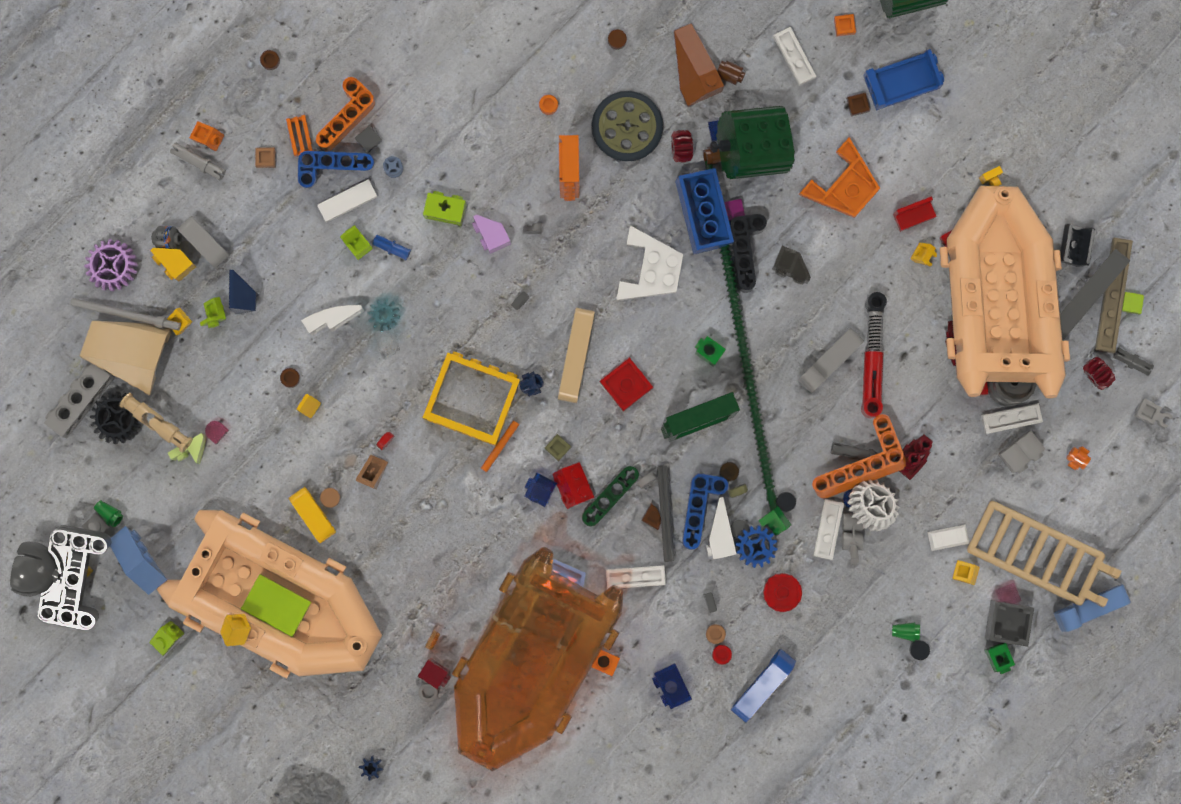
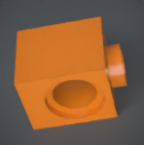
(613, 662)

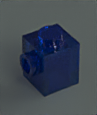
(539, 489)

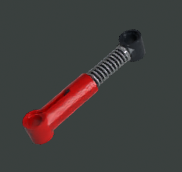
(873, 357)

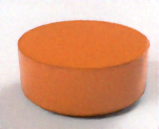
(548, 104)

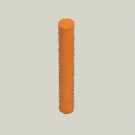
(500, 445)

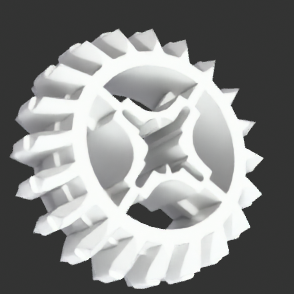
(873, 516)

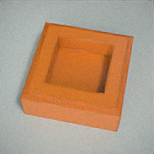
(845, 25)

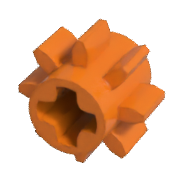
(1078, 458)

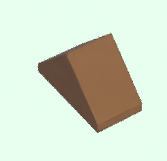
(372, 472)

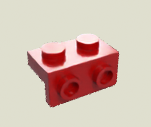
(573, 485)

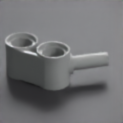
(851, 536)

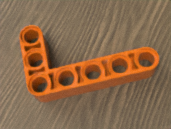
(866, 465)

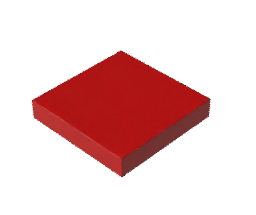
(626, 384)

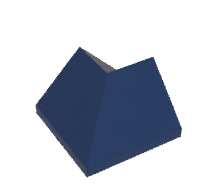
(241, 295)

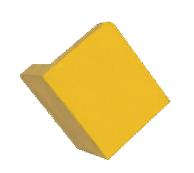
(235, 630)

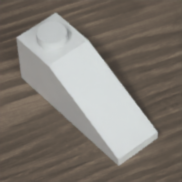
(720, 536)

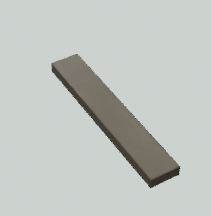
(1113, 303)

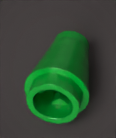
(108, 513)
(906, 631)

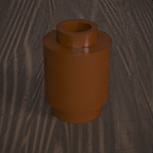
(731, 72)

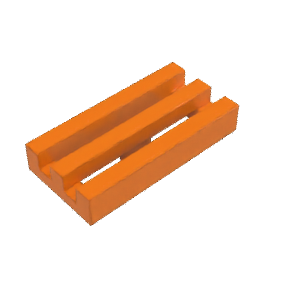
(296, 120)

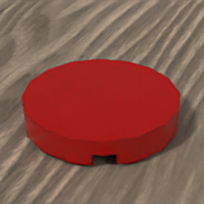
(782, 592)

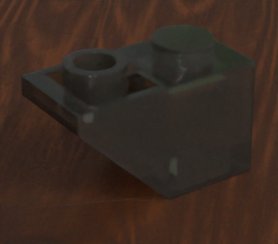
(791, 264)

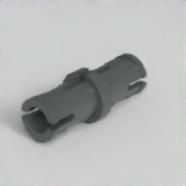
(1133, 361)

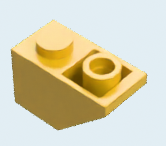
(174, 261)

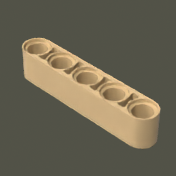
(576, 355)

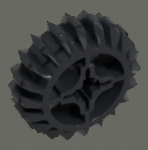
(109, 422)

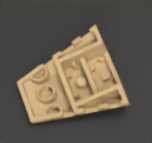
(126, 350)

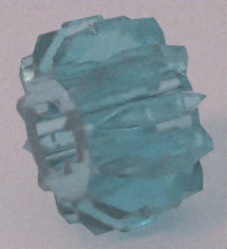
(377, 317)

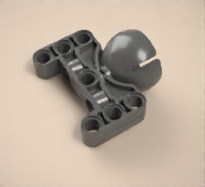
(46, 573)

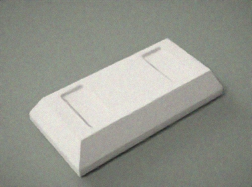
(948, 537)

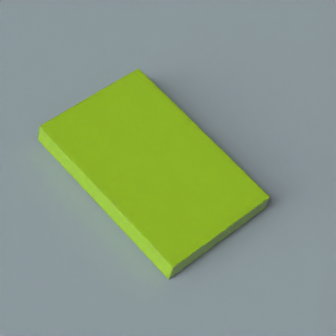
(276, 605)

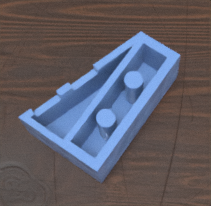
(136, 560)

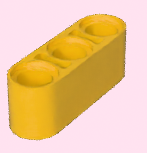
(312, 515)

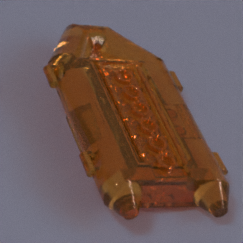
(530, 662)

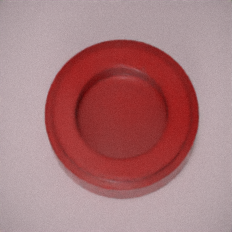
(385, 440)
(721, 654)

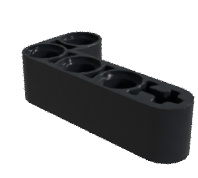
(745, 254)

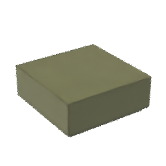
(558, 447)

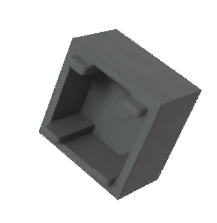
(1009, 623)

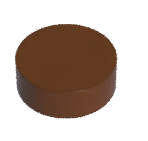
(617, 39)
(269, 60)
(290, 378)

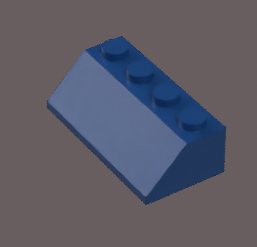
(704, 211)

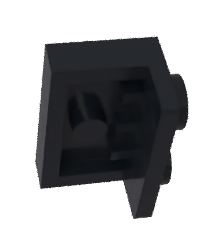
(1077, 245)

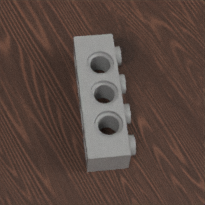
(65, 427)

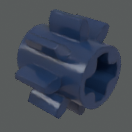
(531, 383)
(367, 771)

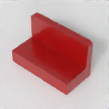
(914, 214)

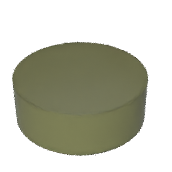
(738, 490)

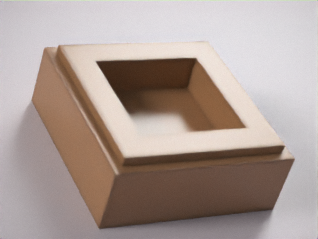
(265, 157)

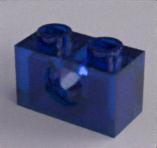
(681, 693)

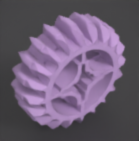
(105, 269)

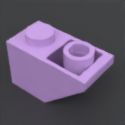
(492, 232)

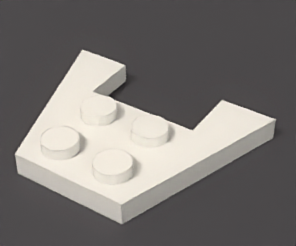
(659, 268)

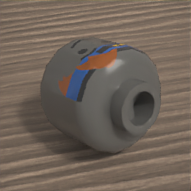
(166, 237)

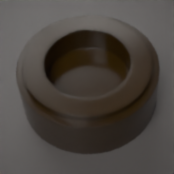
(729, 471)

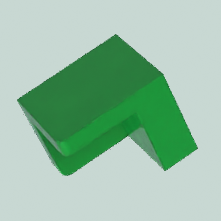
(776, 521)

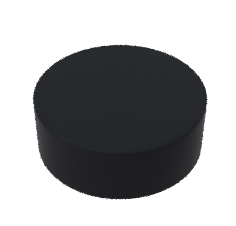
(786, 501)
(919, 650)

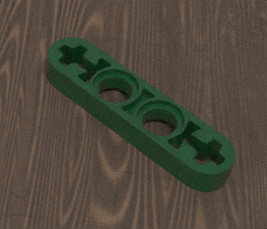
(607, 493)

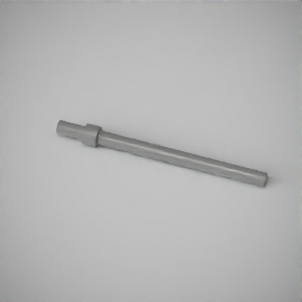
(159, 322)

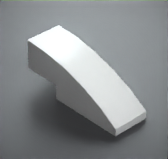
(331, 317)

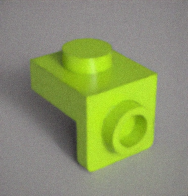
(356, 242)
(214, 311)
(166, 637)

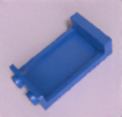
(904, 80)

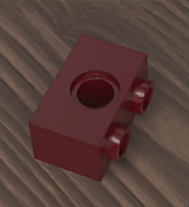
(435, 674)

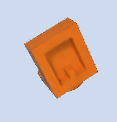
(207, 136)

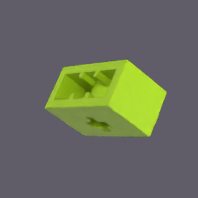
(434, 211)

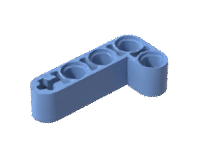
(1075, 615)

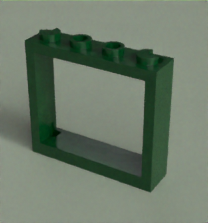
(700, 417)

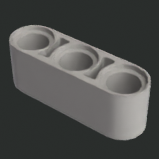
(203, 242)

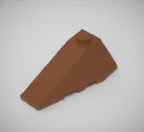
(695, 68)

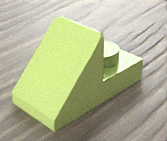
(195, 449)

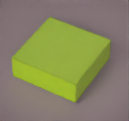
(1133, 303)

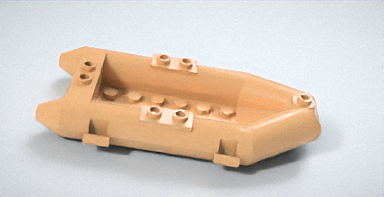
(1004, 295)
(336, 629)

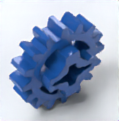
(751, 555)

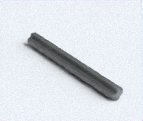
(665, 511)

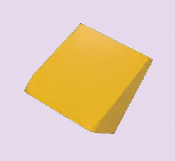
(308, 406)
(966, 572)

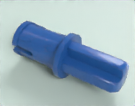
(391, 247)

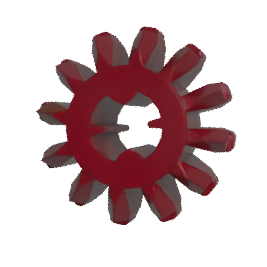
(682, 146)
(1099, 373)

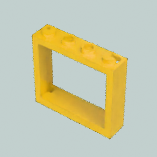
(476, 365)

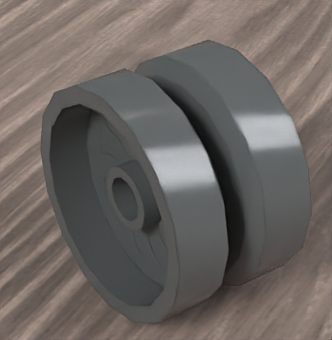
(1010, 393)

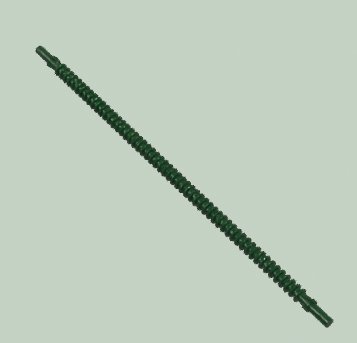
(740, 333)

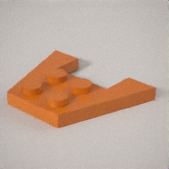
(851, 189)

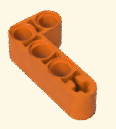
(342, 117)

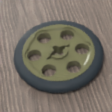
(615, 103)

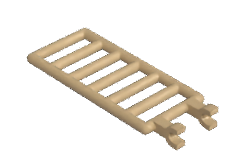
(1061, 591)

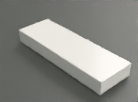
(794, 56)
(347, 201)
(1011, 418)
(828, 529)
(636, 577)

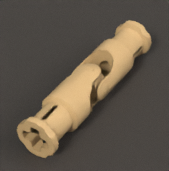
(165, 429)

